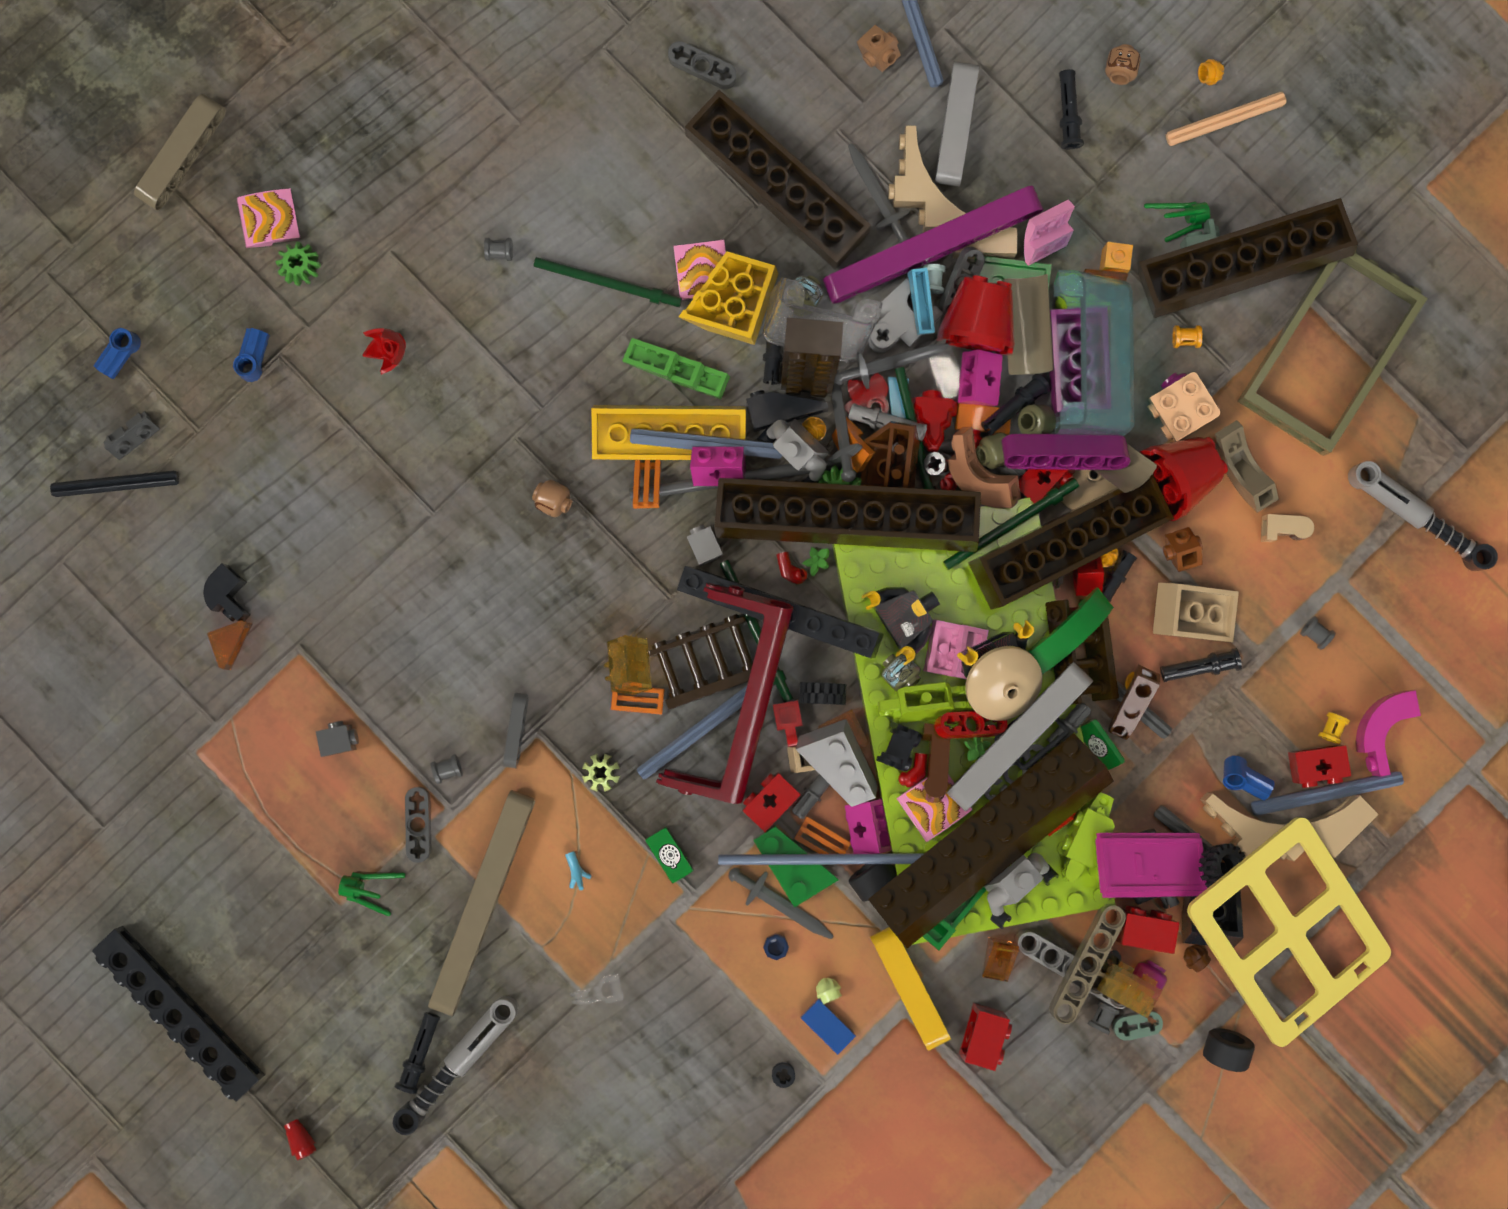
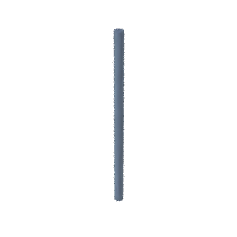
(817, 859)

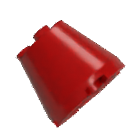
(980, 317)
(1186, 472)

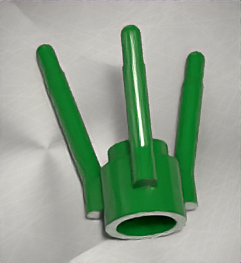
(1194, 213)
(353, 888)

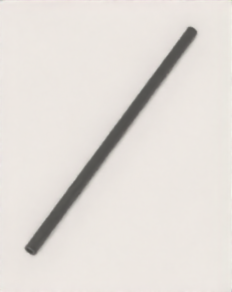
(767, 473)

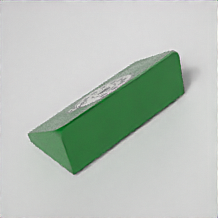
(1100, 744)
(669, 855)

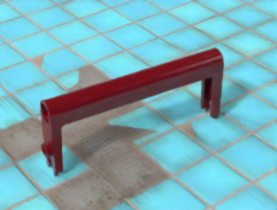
(755, 702)

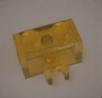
(628, 665)
(1129, 989)

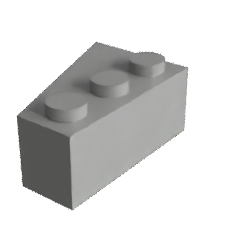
(839, 761)

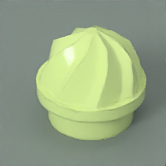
(828, 990)

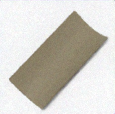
(1031, 326)
(1133, 475)

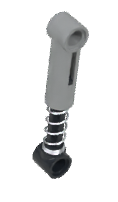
(1419, 514)
(457, 1062)

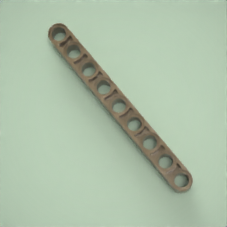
(481, 903)

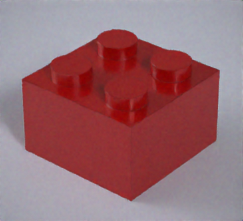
(1149, 931)
(985, 1037)

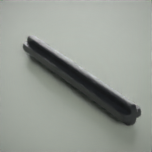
(115, 483)

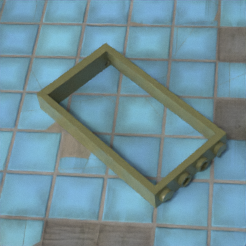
(1286, 421)

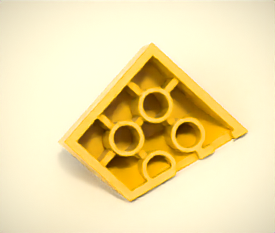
(733, 298)

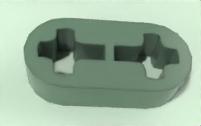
(1137, 1031)

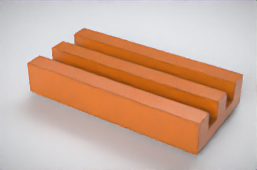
(647, 466)
(659, 701)
(815, 848)

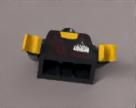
(904, 617)
(1002, 639)

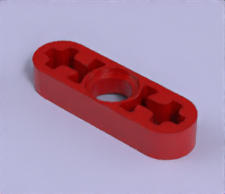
(962, 730)

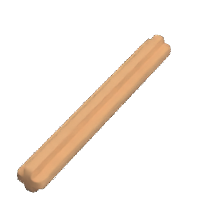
(1226, 118)

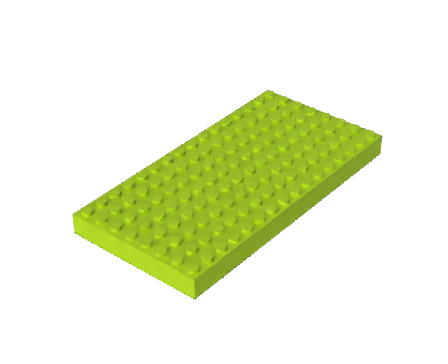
(961, 603)

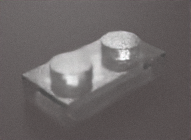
(946, 373)

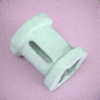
(935, 274)

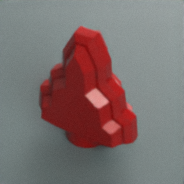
(936, 414)

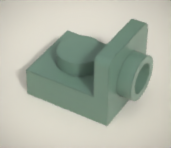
(1210, 232)

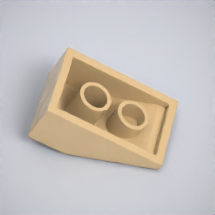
(1195, 612)

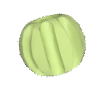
(592, 772)

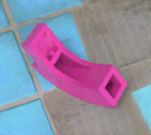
(1376, 724)

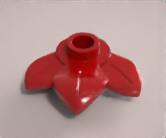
(867, 397)

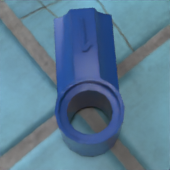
(251, 351)
(115, 355)
(1239, 776)

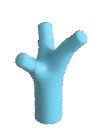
(576, 871)

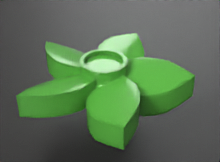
(817, 560)
(976, 748)

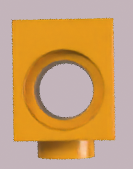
(1116, 257)

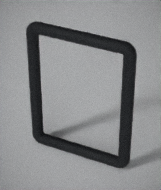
(1045, 750)

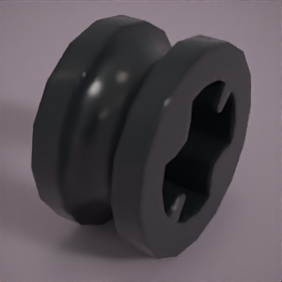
(790, 1070)

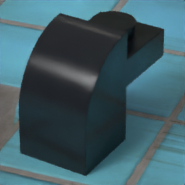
(220, 590)

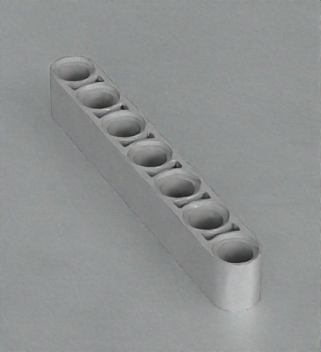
(1019, 736)

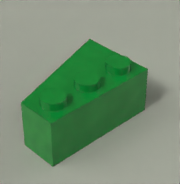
(797, 881)

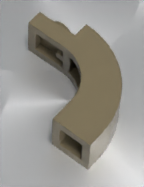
(1243, 470)

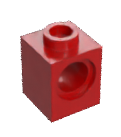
(1088, 577)

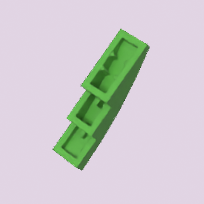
(676, 368)

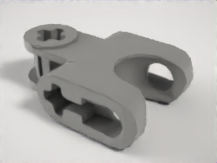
(897, 320)

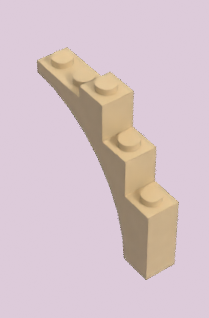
(918, 191)
(1334, 827)

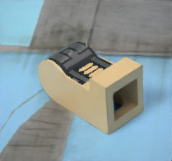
(1285, 525)

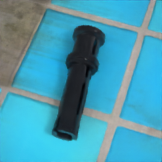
(1071, 121)
(1023, 397)
(1213, 663)
(414, 1065)

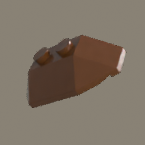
(894, 456)

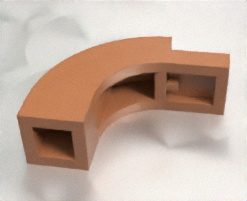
(970, 475)

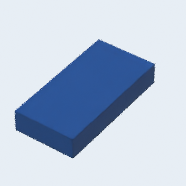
(828, 1026)

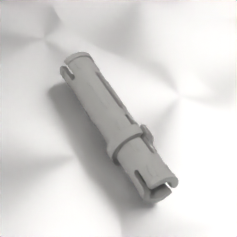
(877, 418)

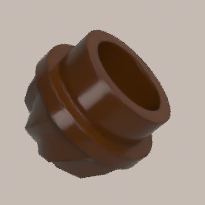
(1196, 958)

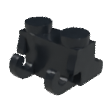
(900, 747)

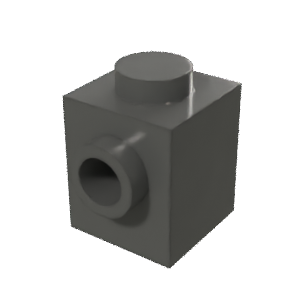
(337, 739)

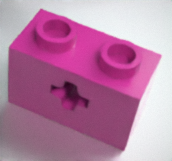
(980, 378)
(713, 463)
(868, 827)

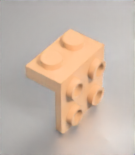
(1183, 407)

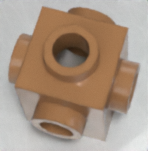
(879, 48)

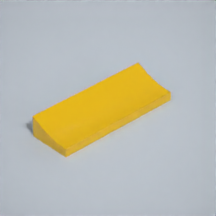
(614, 424)

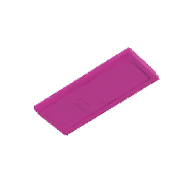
(1149, 864)

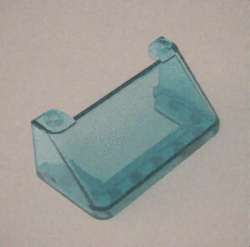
(1105, 354)

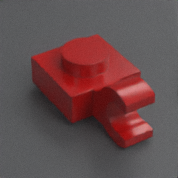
(788, 717)

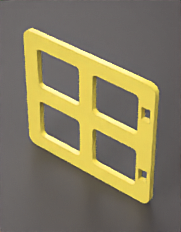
(1289, 930)

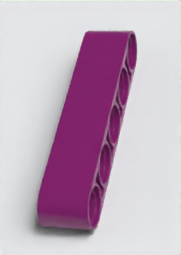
(1065, 451)

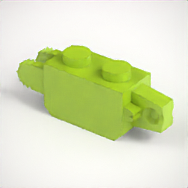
(923, 702)
(1081, 845)

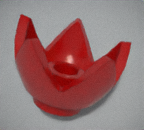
(387, 346)

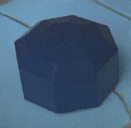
(776, 946)

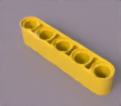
(910, 988)

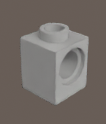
(704, 545)

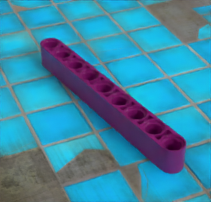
(933, 244)

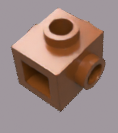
(1183, 549)

